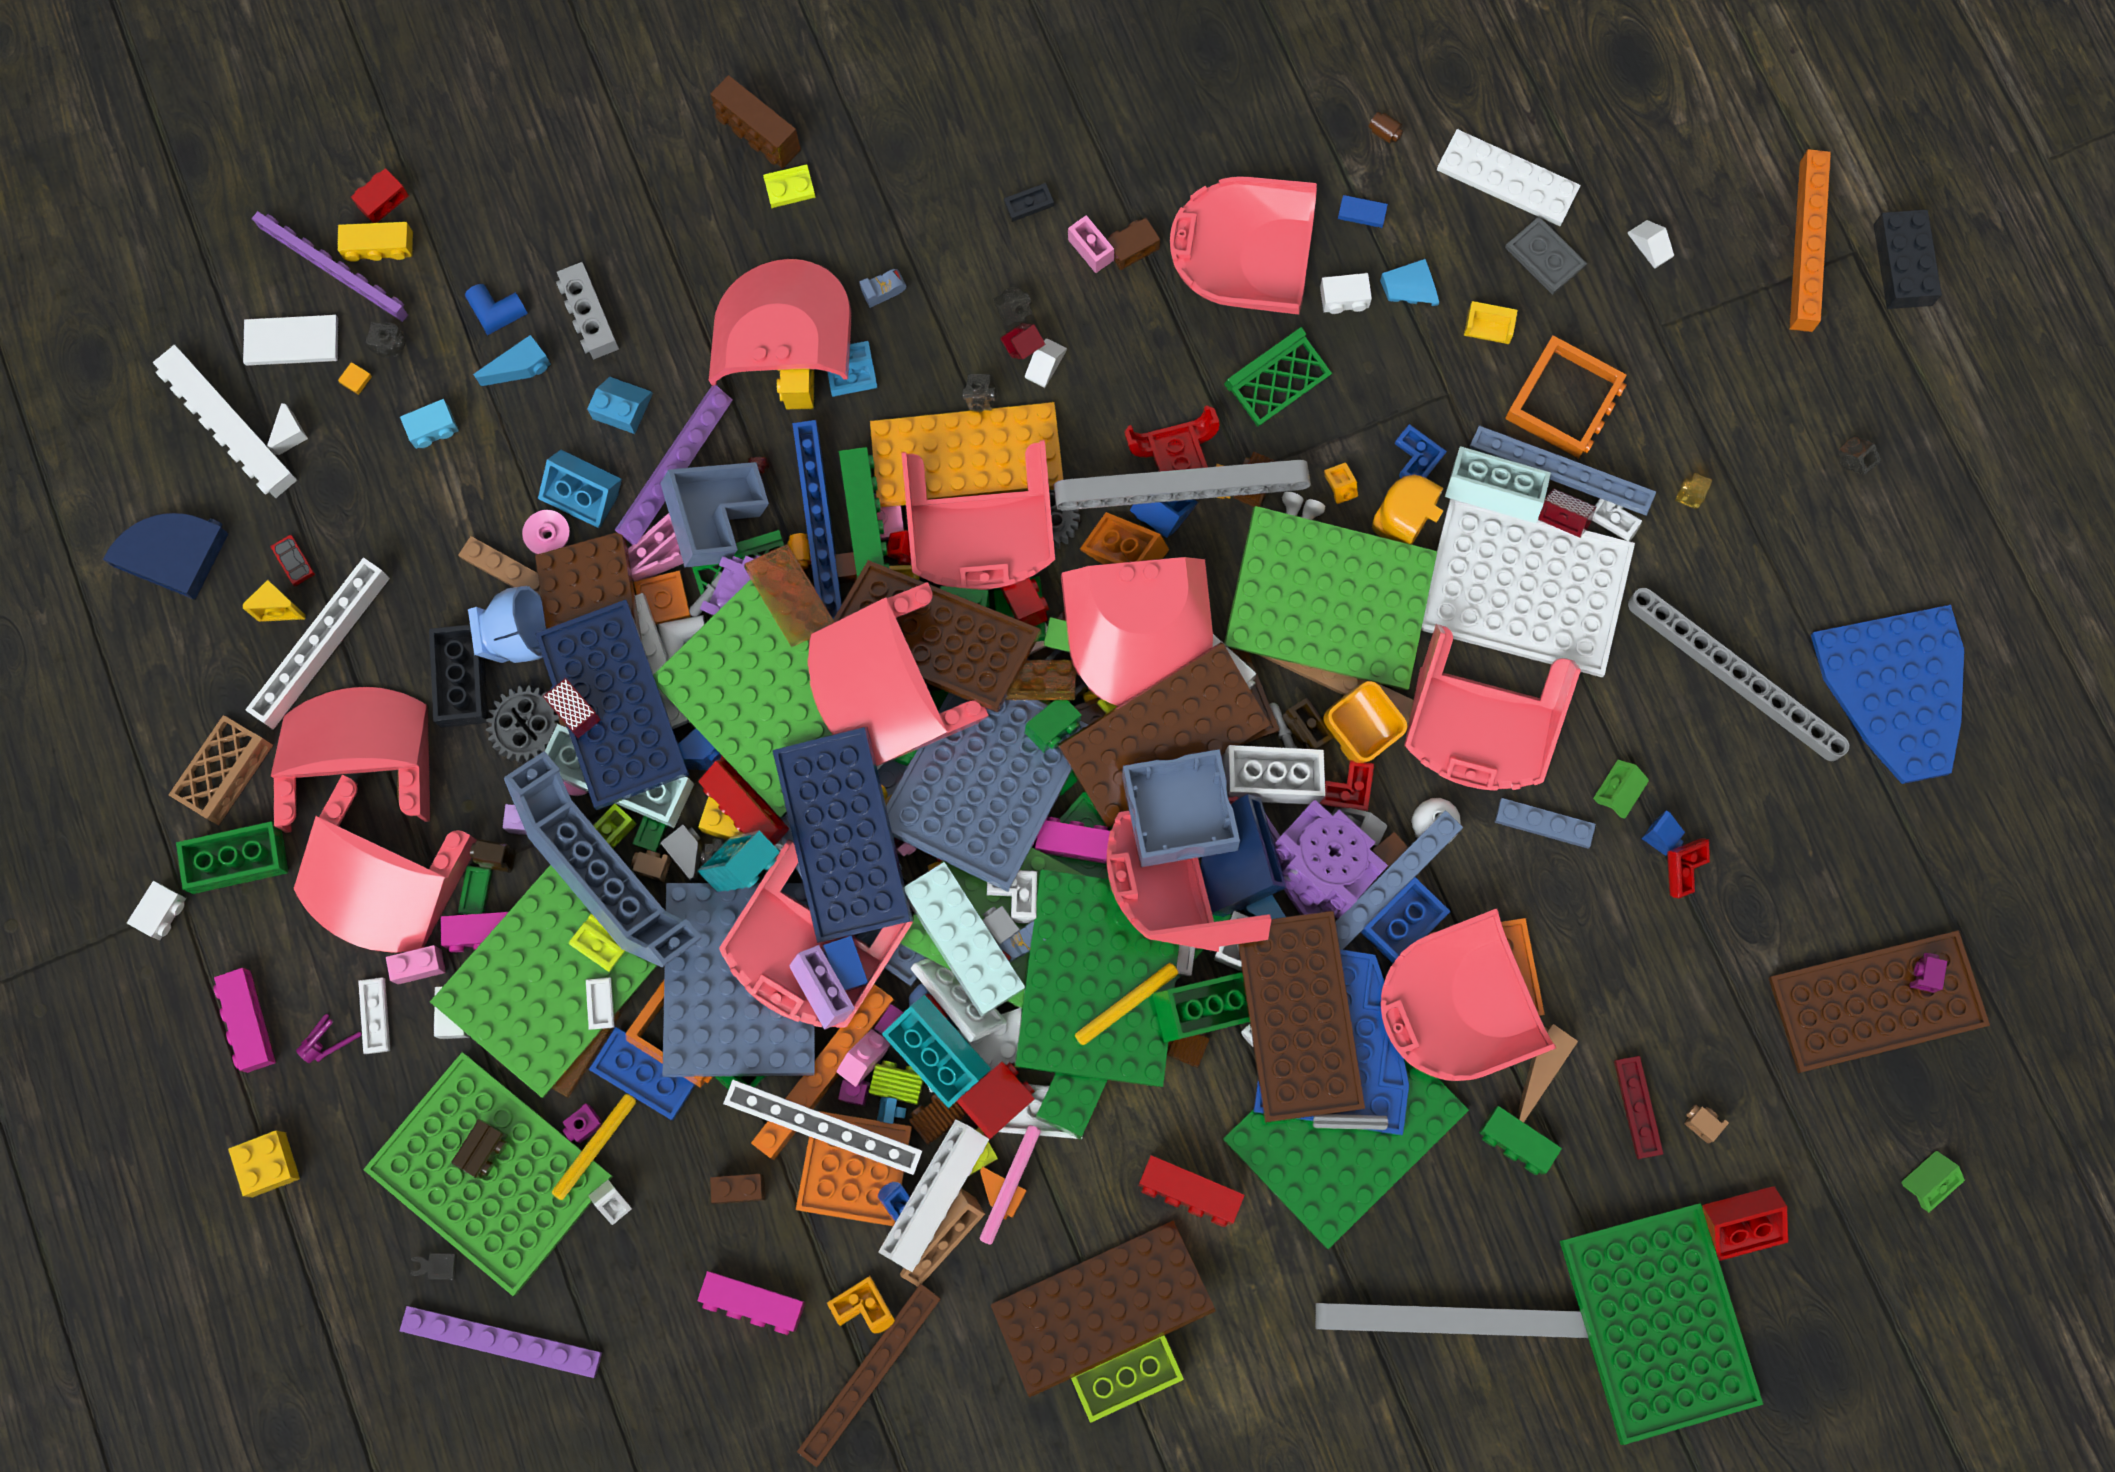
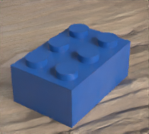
(1405, 920)

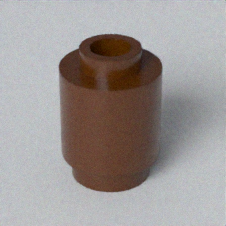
(1386, 127)

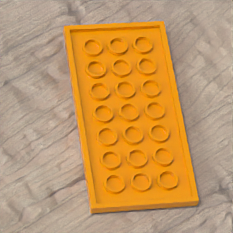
(965, 451)

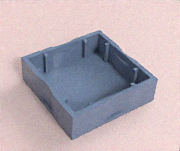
(1180, 808)

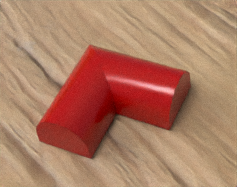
(1354, 793)
(1682, 864)

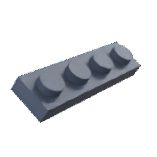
(1545, 823)

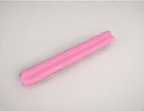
(1010, 1184)

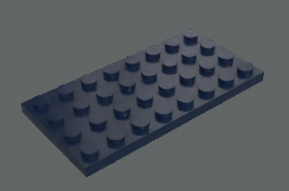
(608, 666)
(842, 835)

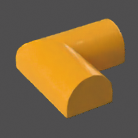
(862, 1299)

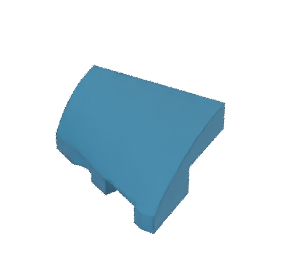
(1411, 284)

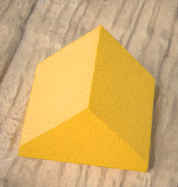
(271, 605)

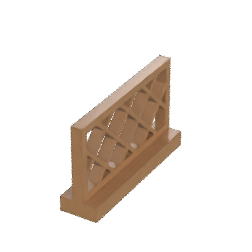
(234, 778)

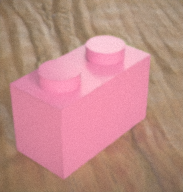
(1091, 244)
(415, 964)
(863, 1057)

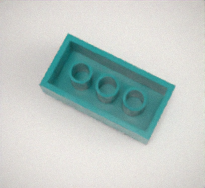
(739, 862)
(936, 1051)

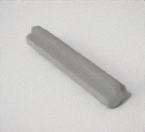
(1350, 1121)

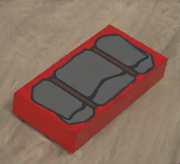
(292, 560)

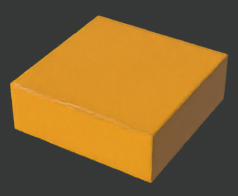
(354, 378)

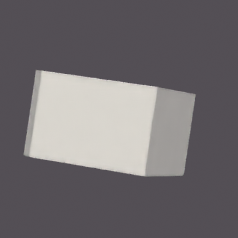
(1652, 242)
(1045, 362)
(285, 432)
(609, 1202)

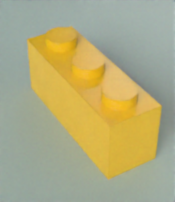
(375, 241)

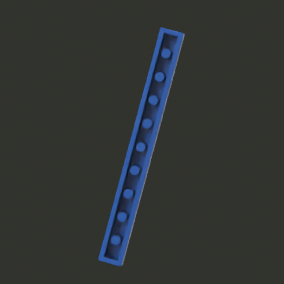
(817, 515)

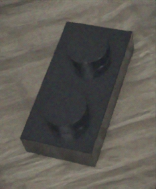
(1028, 202)

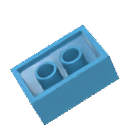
(579, 488)

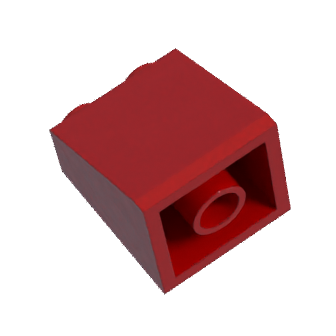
(996, 1099)

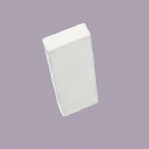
(374, 1016)

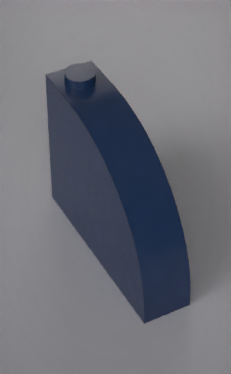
(169, 551)
(1246, 874)

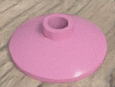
(541, 523)

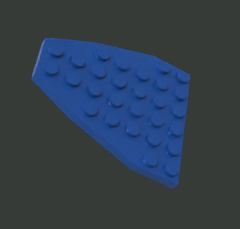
(1900, 687)
(1379, 1063)

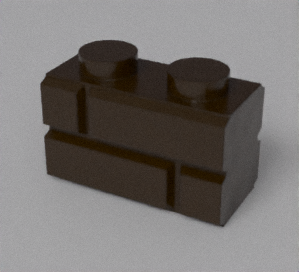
(1307, 725)
(480, 1149)

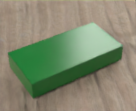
(475, 890)

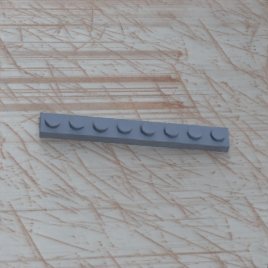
(1565, 470)
(1396, 877)

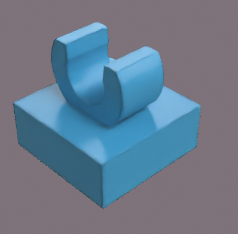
(888, 1110)

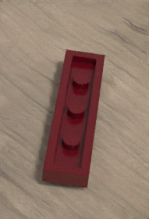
(1638, 1107)

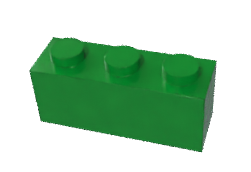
(1519, 1141)

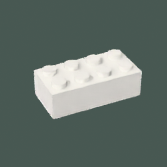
(1275, 773)

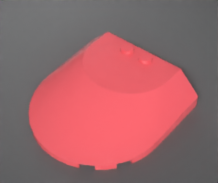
(1246, 242)
(781, 320)
(1135, 622)
(1461, 1003)

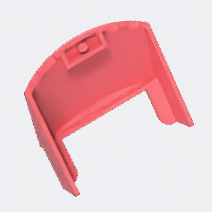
(980, 538)
(870, 680)
(1482, 731)
(354, 734)
(370, 891)
(1170, 898)
(780, 927)

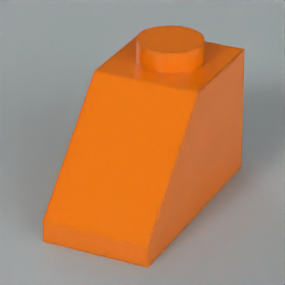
(993, 1185)

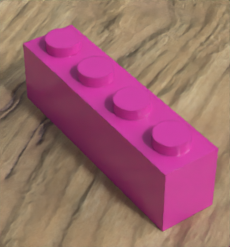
(1073, 840)
(467, 930)
(244, 1020)
(752, 1302)

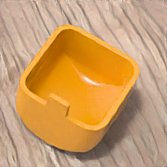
(1407, 509)
(1365, 722)

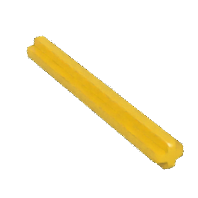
(1126, 1004)
(593, 1147)

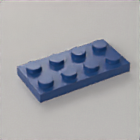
(641, 1076)

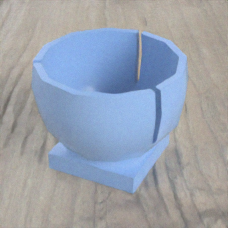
(508, 626)

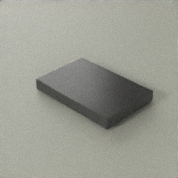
(1545, 255)

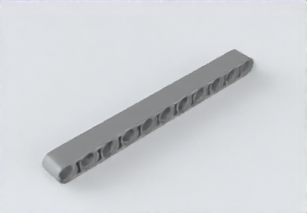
(1181, 485)
(1749, 675)
(1450, 1320)

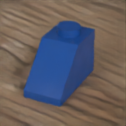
(1664, 833)

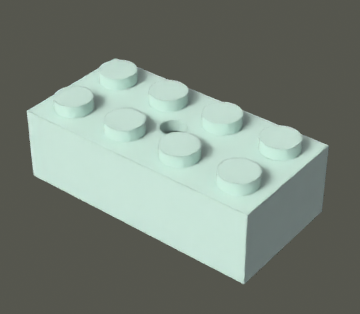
(1498, 484)

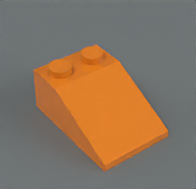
(1123, 542)

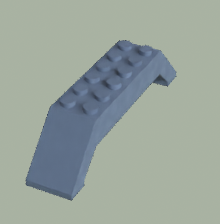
(594, 867)

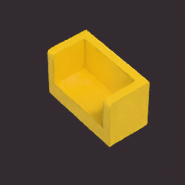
(1490, 322)

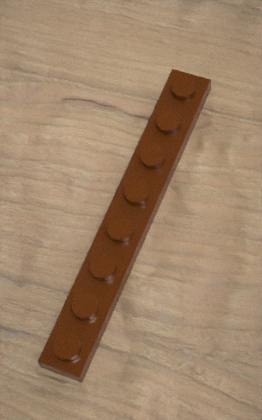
(868, 1375)

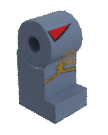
(882, 287)
(1018, 944)

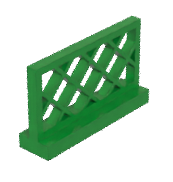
(1262, 365)
(745, 548)

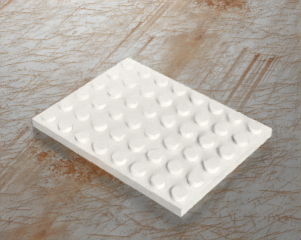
(1527, 587)

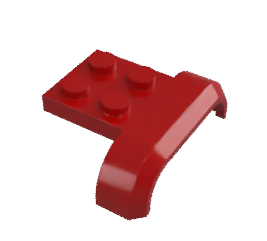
(1177, 445)

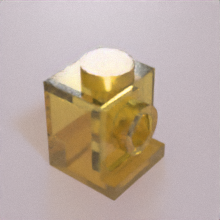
(1693, 491)

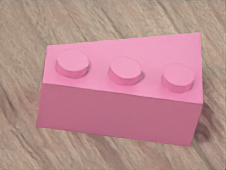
(655, 551)

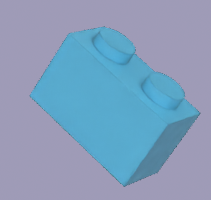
(429, 424)

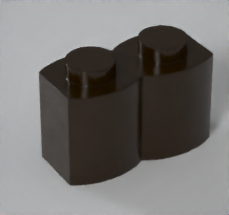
(493, 855)

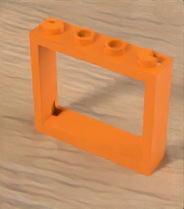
(1548, 432)
(642, 1022)

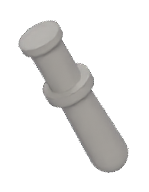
(706, 596)
(1284, 733)

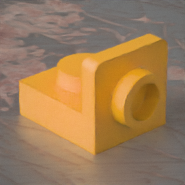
(1342, 483)

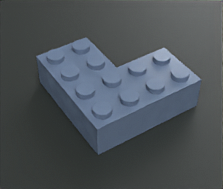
(704, 502)

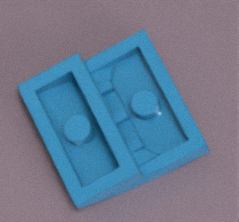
(860, 375)

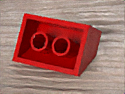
(1747, 1222)

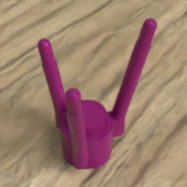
(311, 1046)

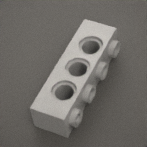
(577, 278)

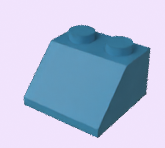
(619, 404)

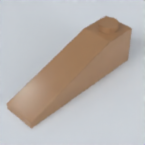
(1543, 1070)
(960, 1219)

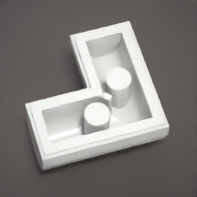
(1616, 519)
(678, 632)
(1023, 896)

